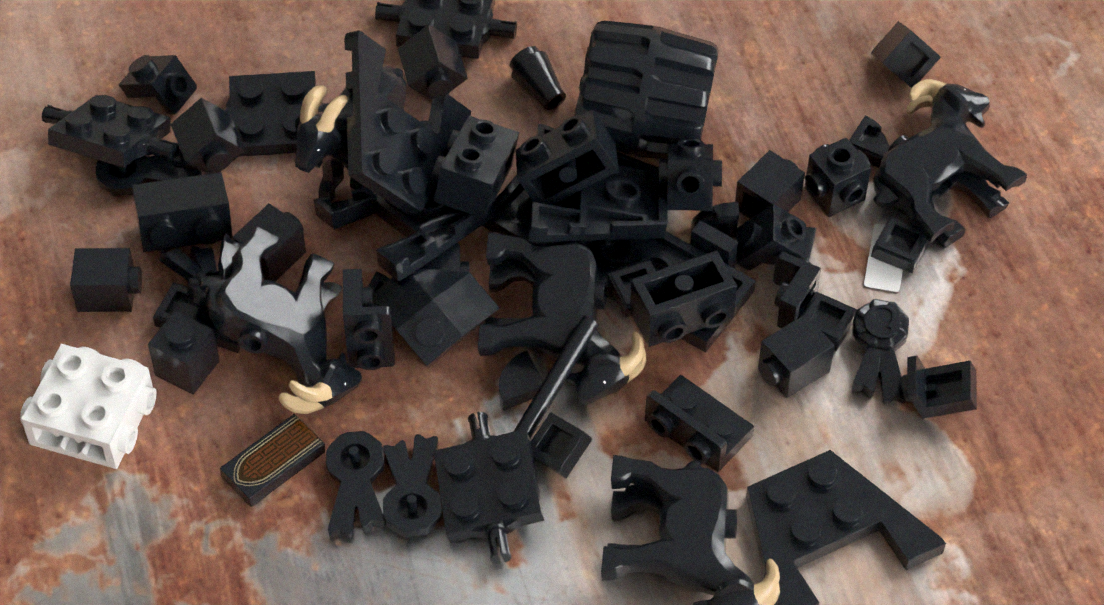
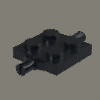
(463, 20)
(267, 108)
(110, 131)
(488, 486)

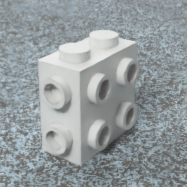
(88, 405)

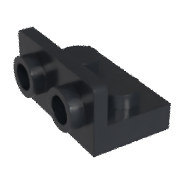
(366, 327)
(697, 422)

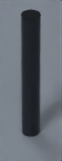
(557, 375)

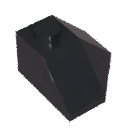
(435, 309)

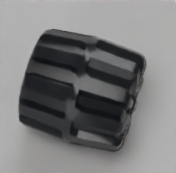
(647, 85)

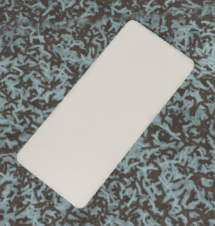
(880, 274)

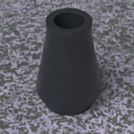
(536, 75)

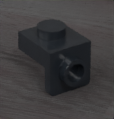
(159, 78)
(768, 235)
(940, 388)

